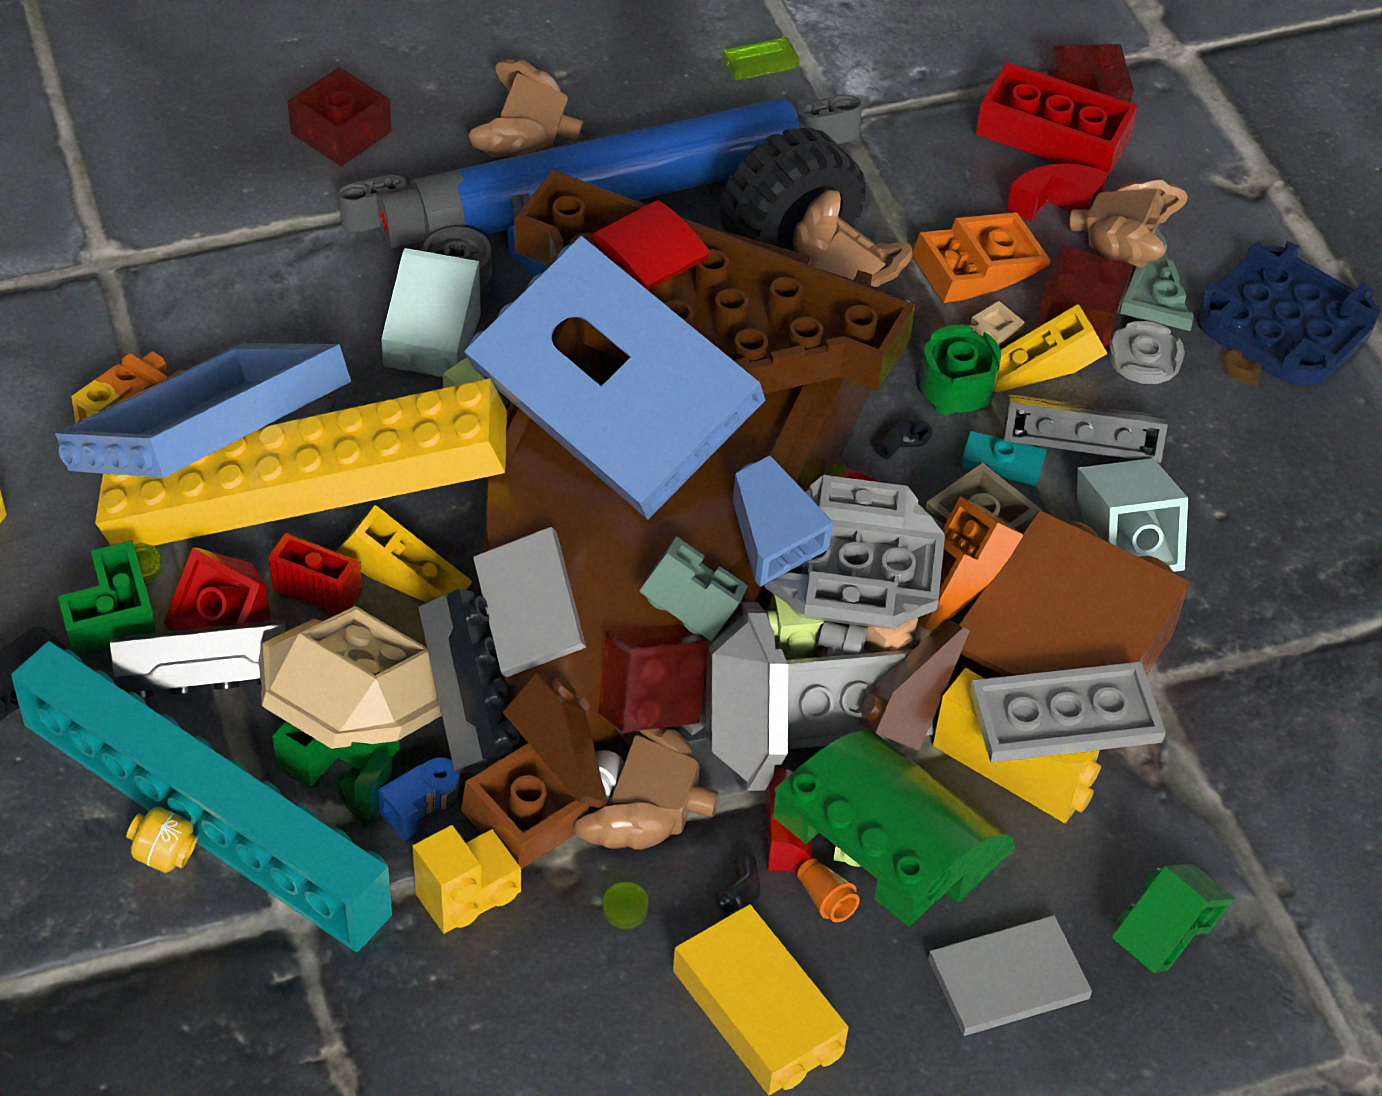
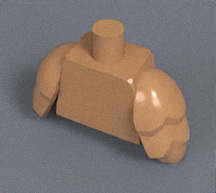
(530, 114)
(1125, 220)
(841, 248)
(651, 794)

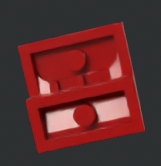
(652, 244)

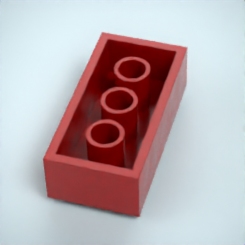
(1055, 119)

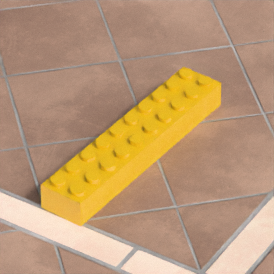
(315, 466)

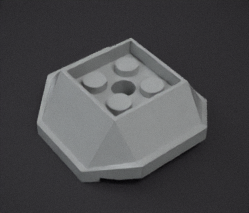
(879, 558)
(747, 697)

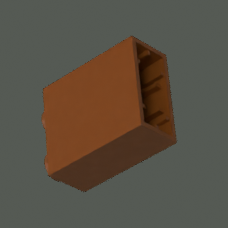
(1070, 606)

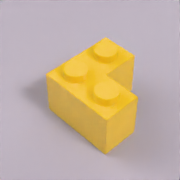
(463, 878)

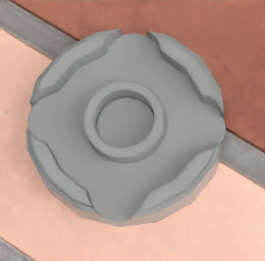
(1145, 352)

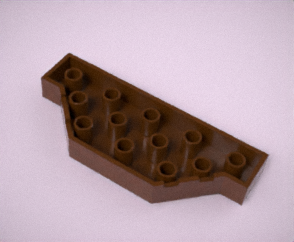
(756, 306)

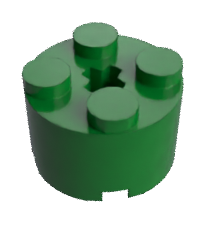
(959, 369)

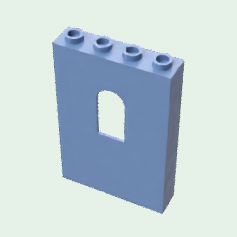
(202, 409)
(653, 415)

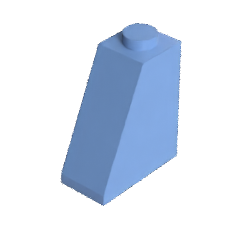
(777, 520)

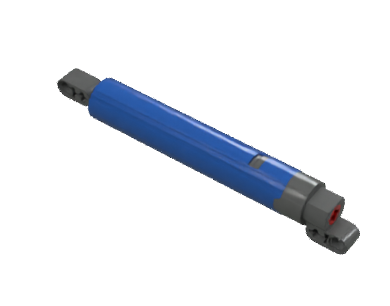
(627, 163)

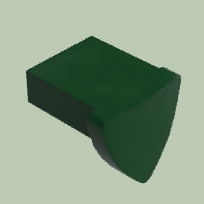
(361, 792)

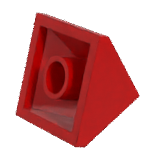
(217, 592)

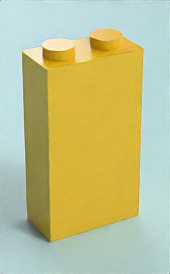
(1049, 782)
(760, 1000)

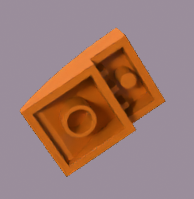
(978, 256)
(973, 554)

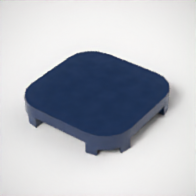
(1288, 315)

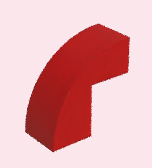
(1059, 184)

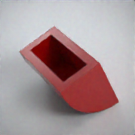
(784, 849)

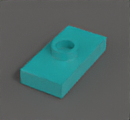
(1007, 459)

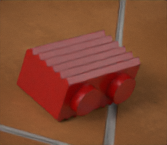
(315, 574)

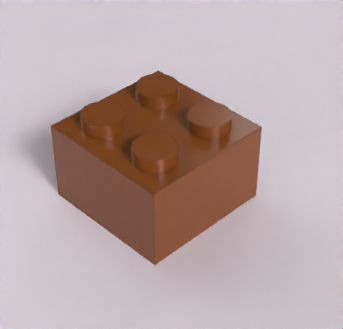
(522, 805)

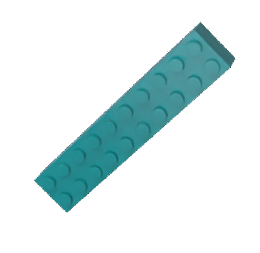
(230, 810)

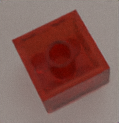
(339, 116)
(1091, 282)
(652, 677)

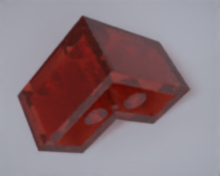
(1094, 68)

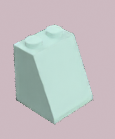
(431, 312)
(1135, 509)

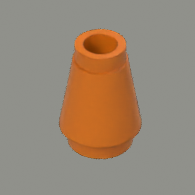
(830, 892)

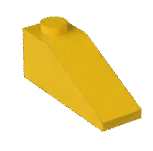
(1050, 351)
(400, 558)

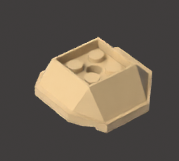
(348, 680)

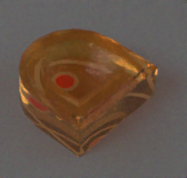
(1241, 369)

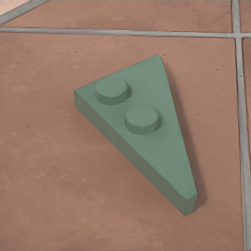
(1157, 295)

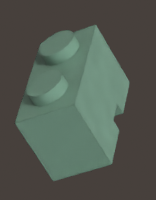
(692, 590)

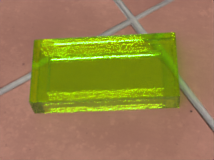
(761, 58)

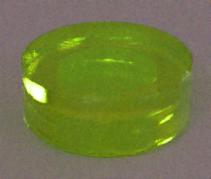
(149, 561)
(625, 905)

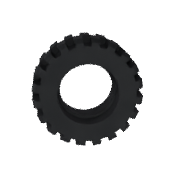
(781, 181)

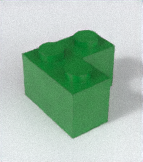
(113, 607)
(309, 758)
(1174, 909)

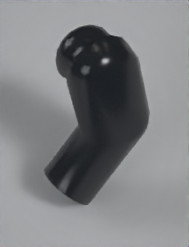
(904, 435)

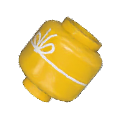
(162, 839)

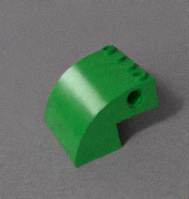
(891, 822)

